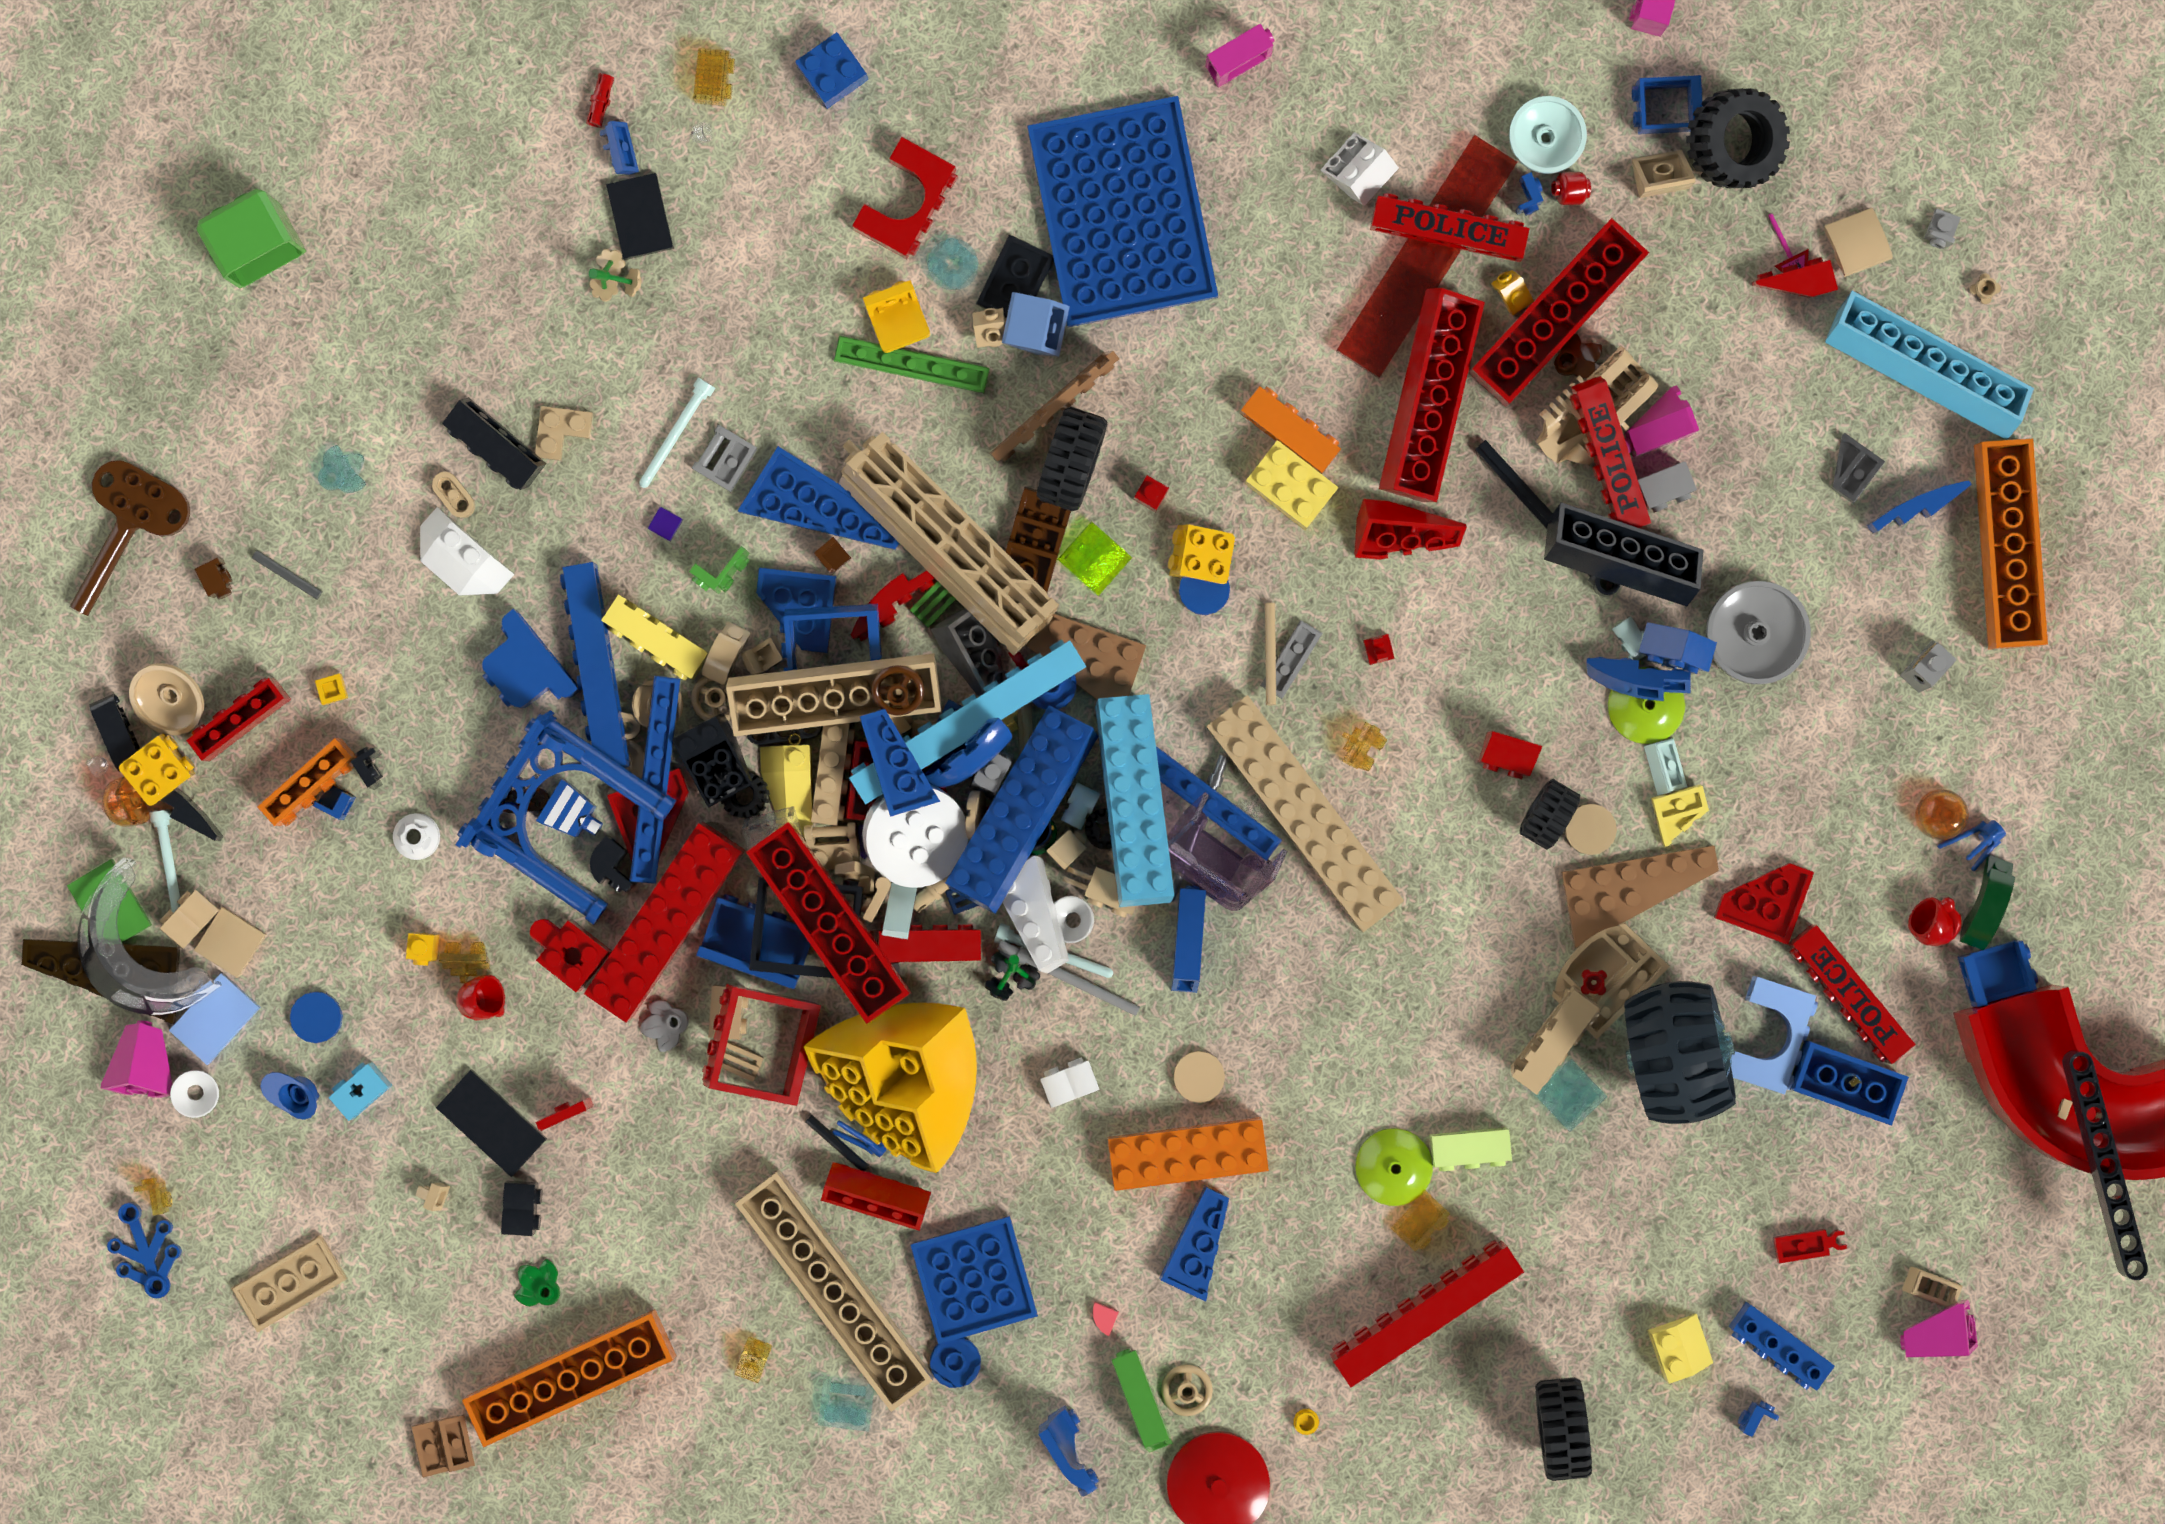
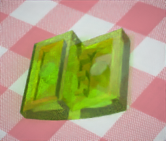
(1094, 558)

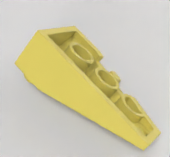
(789, 779)

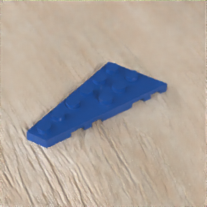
(805, 498)

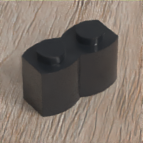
(520, 1208)

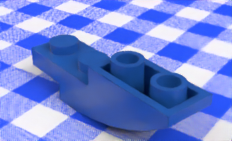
(1626, 678)

